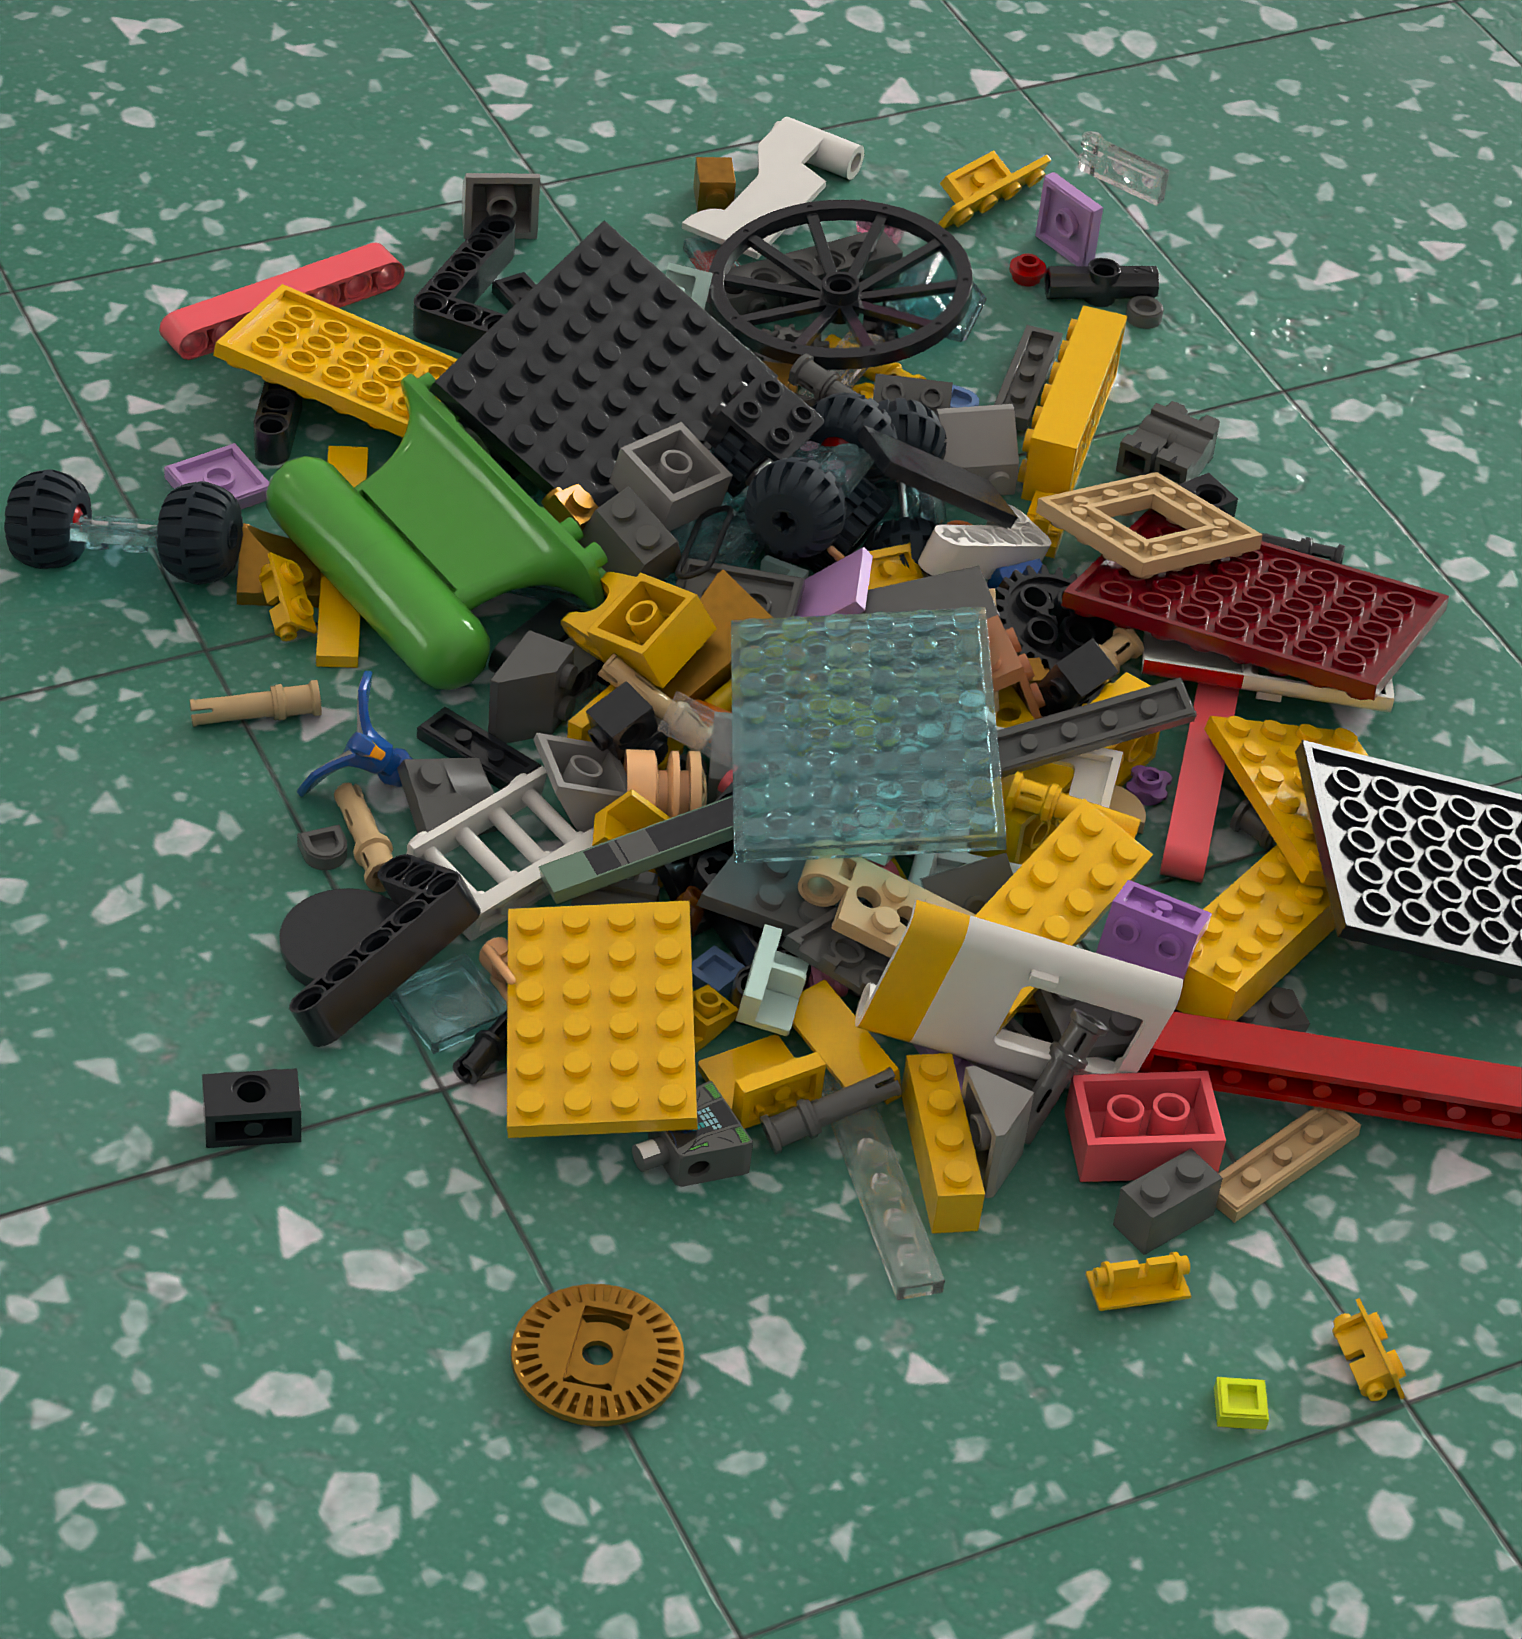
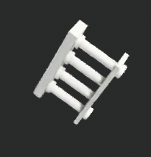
(513, 887)

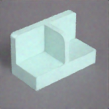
(772, 986)

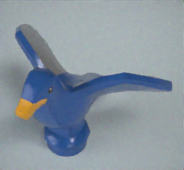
(363, 750)

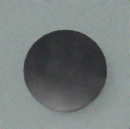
(327, 927)

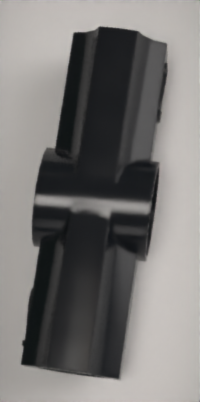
(1101, 282)

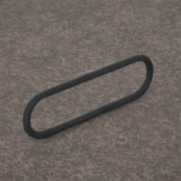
(709, 564)

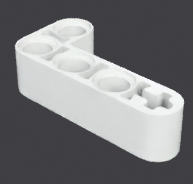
(984, 546)

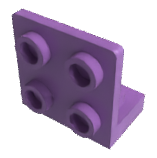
(1152, 930)

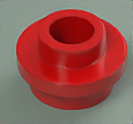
(1027, 270)

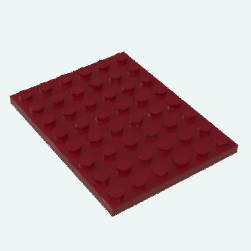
(1269, 611)

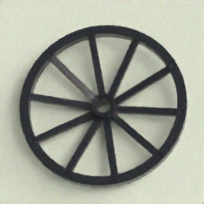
(839, 293)

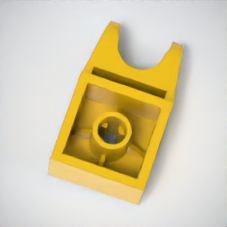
(643, 623)

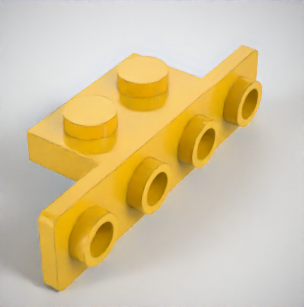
(983, 183)

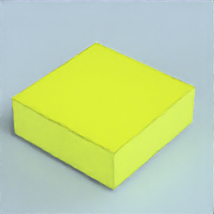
(1241, 1403)

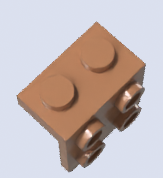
(1010, 668)

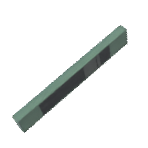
(639, 851)

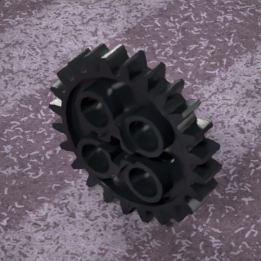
(1044, 627)

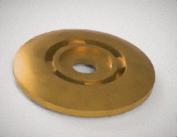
(565, 1323)

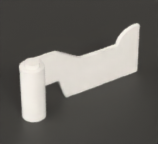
(781, 179)

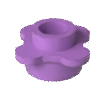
(1149, 784)

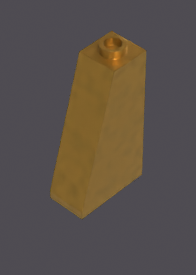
(712, 662)

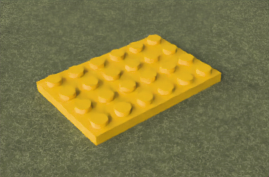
(330, 357)
(1267, 770)
(600, 1020)

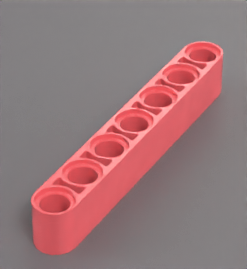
(333, 280)
(1197, 788)

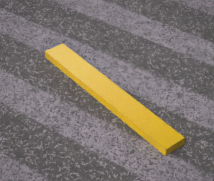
(337, 618)

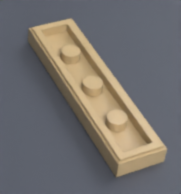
(1283, 1159)

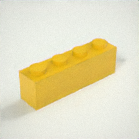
(942, 1143)

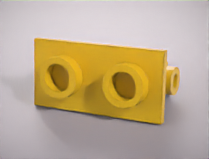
(284, 583)
(1138, 1284)
(1378, 1369)

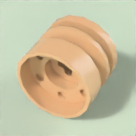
(670, 789)

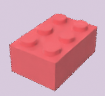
(1141, 1120)

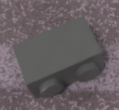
(1167, 1201)

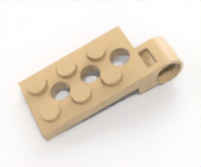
(892, 897)

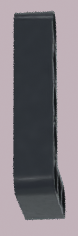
(445, 306)
(430, 915)

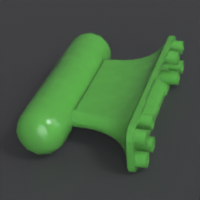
(431, 540)

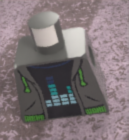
(708, 1154)

